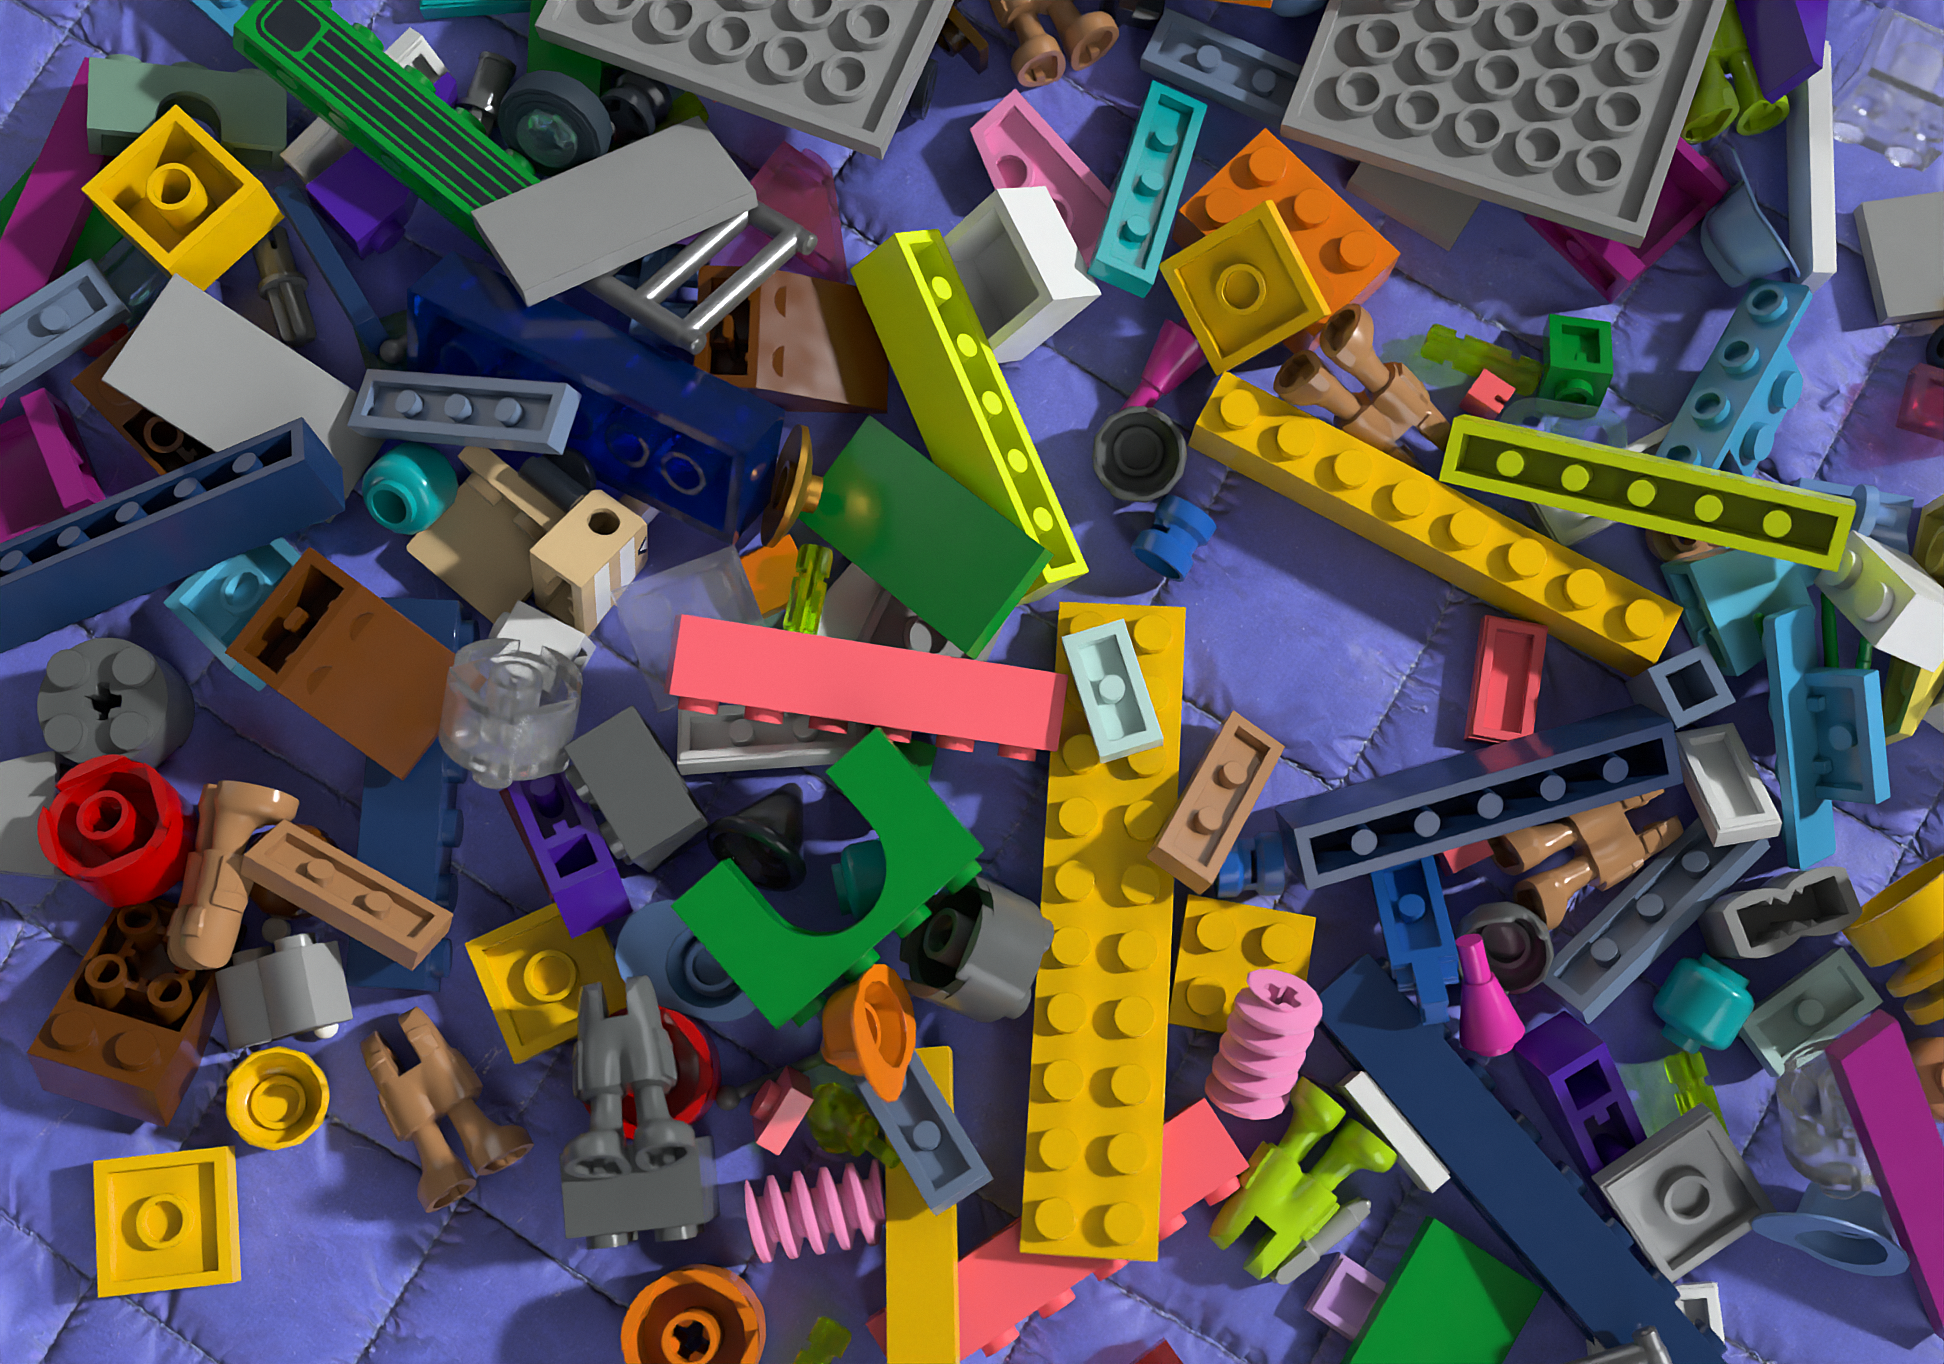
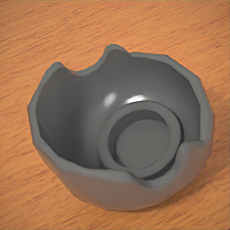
(1139, 454)
(1514, 944)

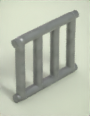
(690, 331)

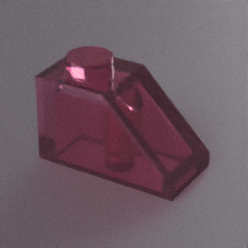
(804, 191)

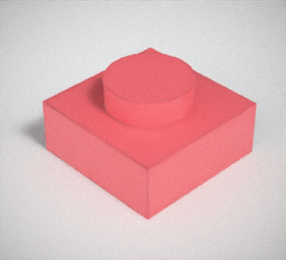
(780, 1109)

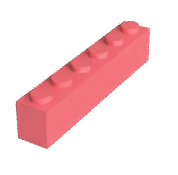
(864, 684)
(1006, 1286)

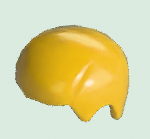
(276, 1098)

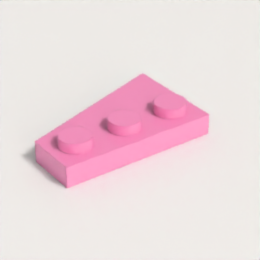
(1027, 152)

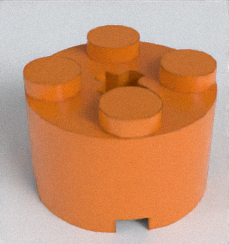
(690, 1294)

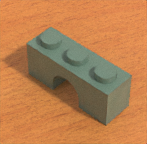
(240, 107)

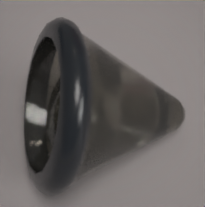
(765, 839)

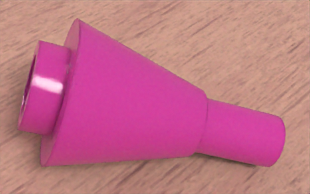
(1169, 364)
(1486, 1014)

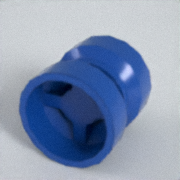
(1173, 537)
(1257, 857)

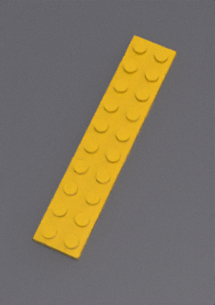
(1107, 971)

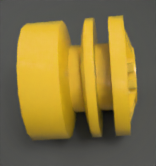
(1909, 925)

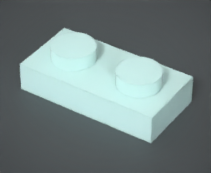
(1112, 691)
(1808, 1009)

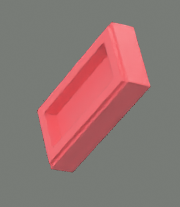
(1505, 680)

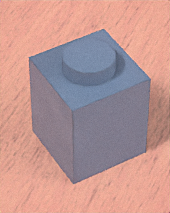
(1682, 687)

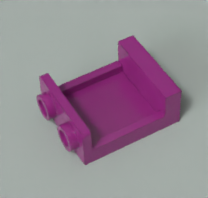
(1688, 193)
(43, 467)

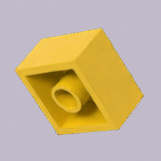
(184, 200)

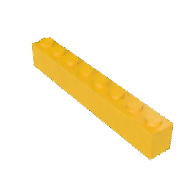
(1434, 526)

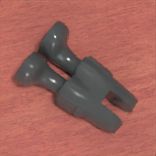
(622, 1059)

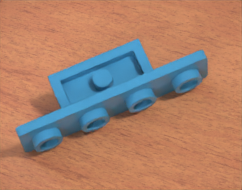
(1743, 385)
(1824, 735)

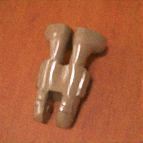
(1039, 55)
(1391, 394)
(1603, 854)
(213, 889)
(420, 1099)

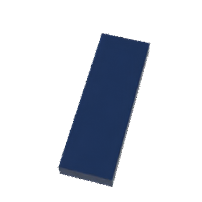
(331, 266)

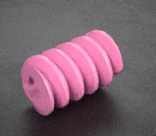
(1263, 1045)
(816, 1212)

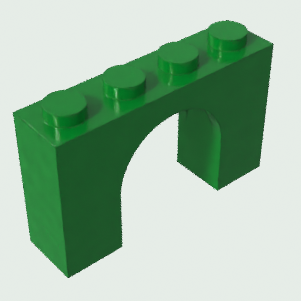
(790, 966)

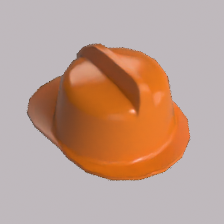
(871, 1030)

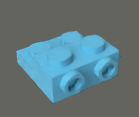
(227, 596)

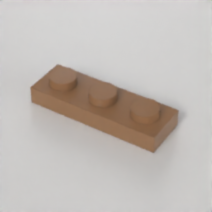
(1216, 803)
(347, 894)

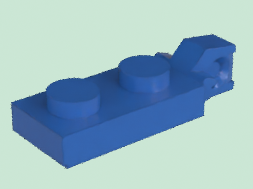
(1417, 934)

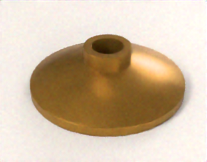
(793, 487)

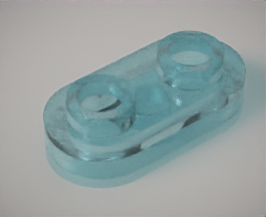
(1569, 418)

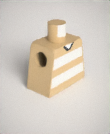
(588, 555)

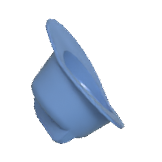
(1741, 239)
(678, 965)
(1840, 1232)

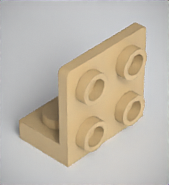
(487, 535)

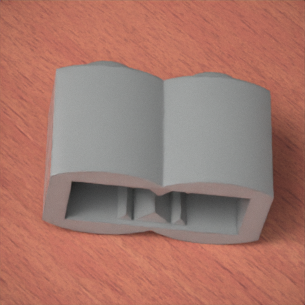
(1780, 912)
(283, 992)

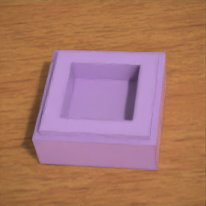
(1345, 1296)

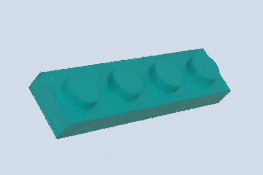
(1147, 190)

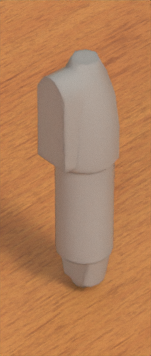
(1308, 1253)

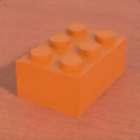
(1334, 240)

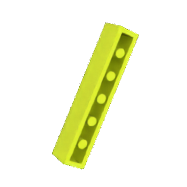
(961, 393)
(1649, 491)

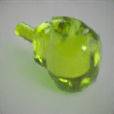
(844, 1124)

